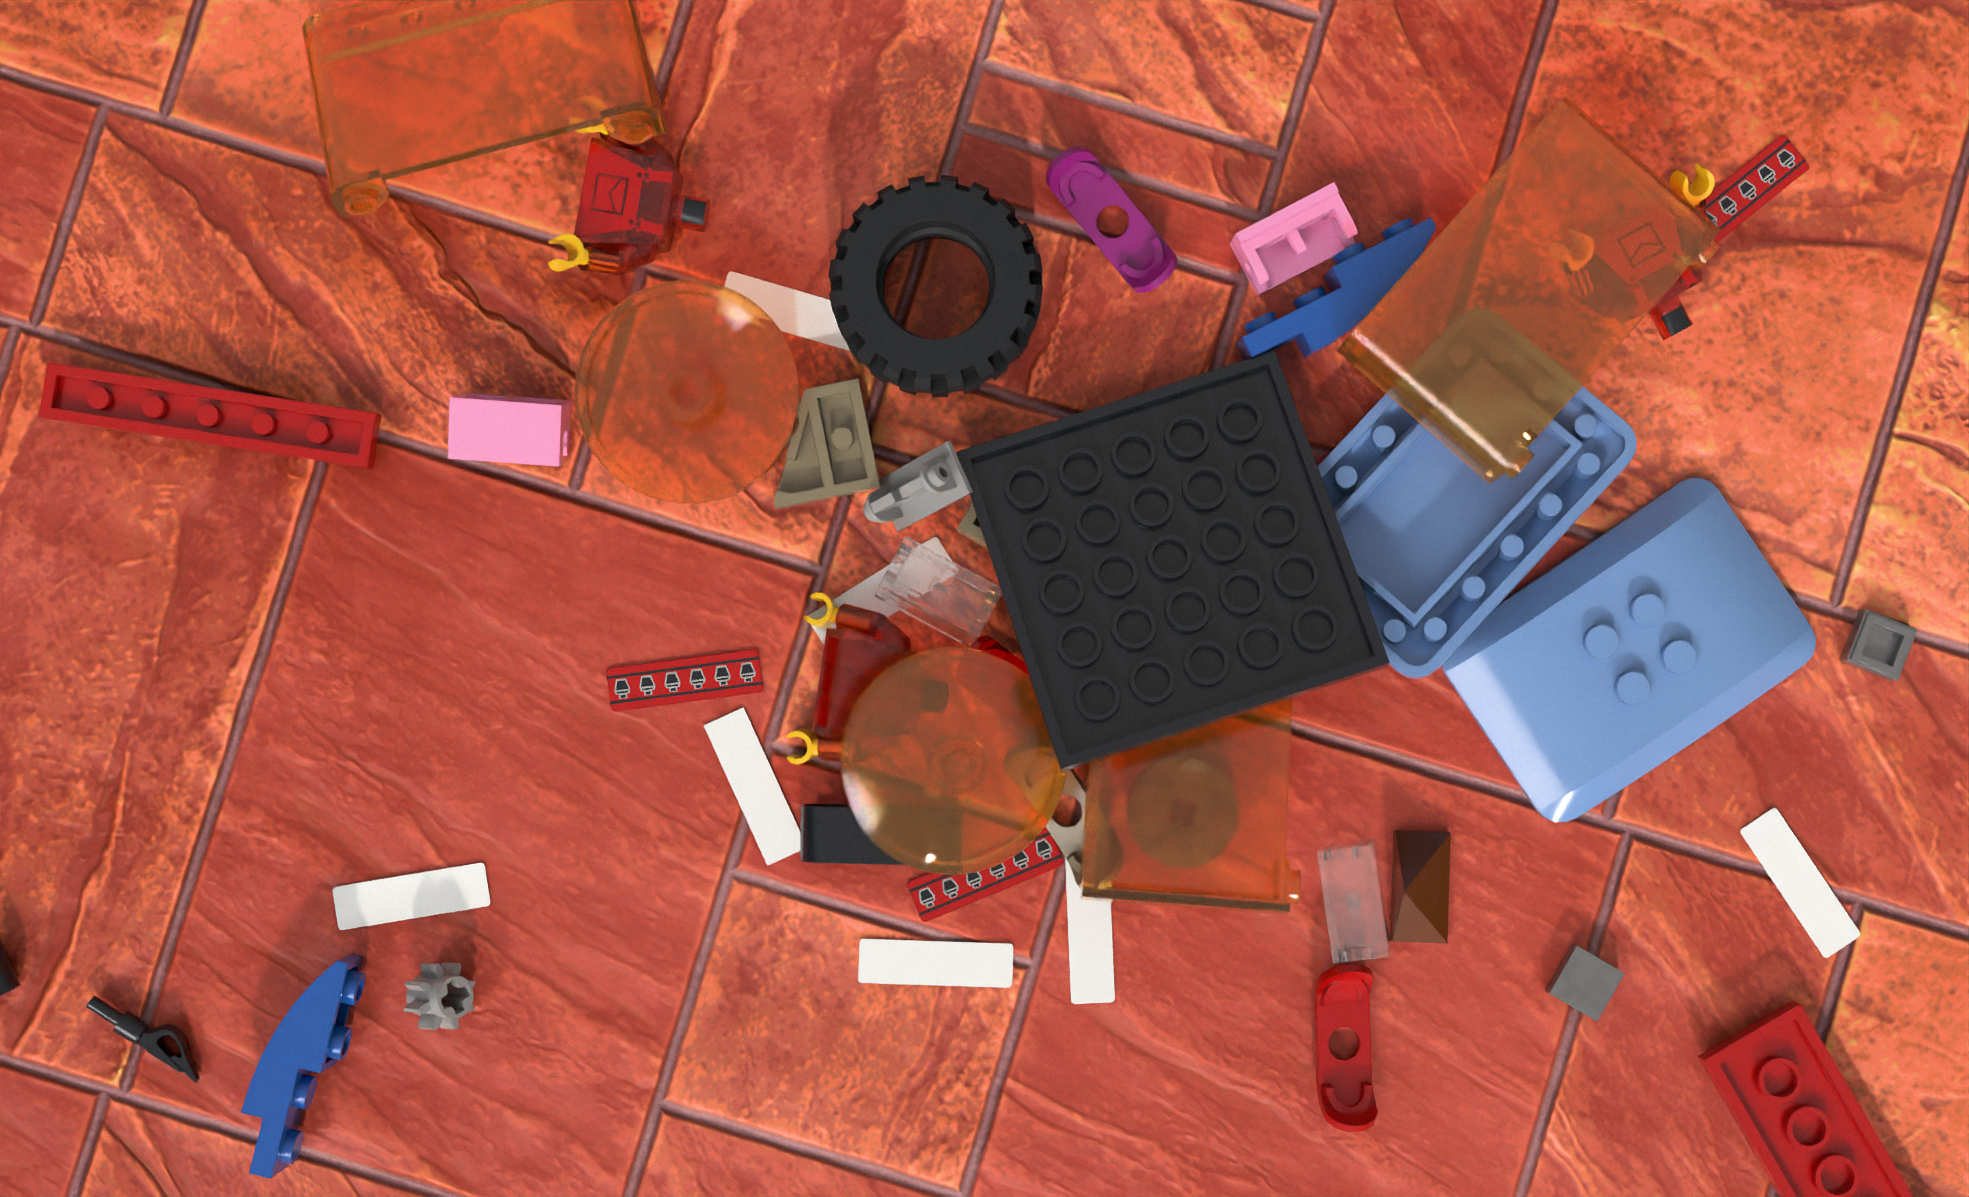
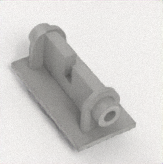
(918, 488)

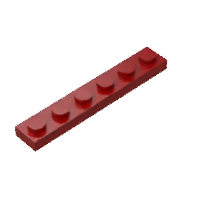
(210, 415)

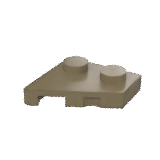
(829, 447)

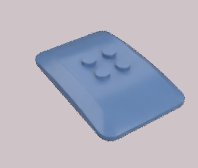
(1443, 542)
(1629, 650)

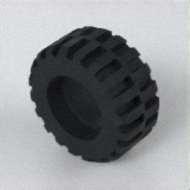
(919, 214)

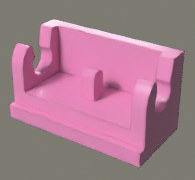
(1294, 239)
(509, 429)

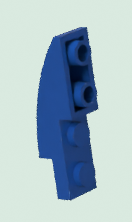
(1356, 287)
(304, 1042)

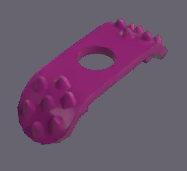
(1085, 191)

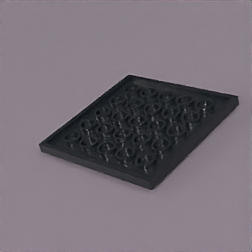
(1170, 561)

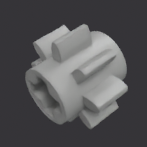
(439, 996)

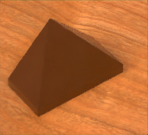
(1420, 886)

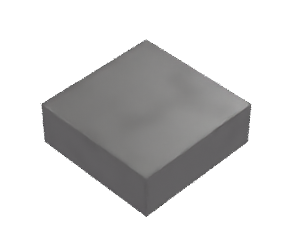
(1878, 644)
(1584, 982)

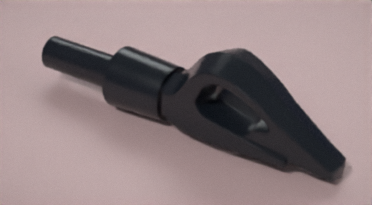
(150, 1039)

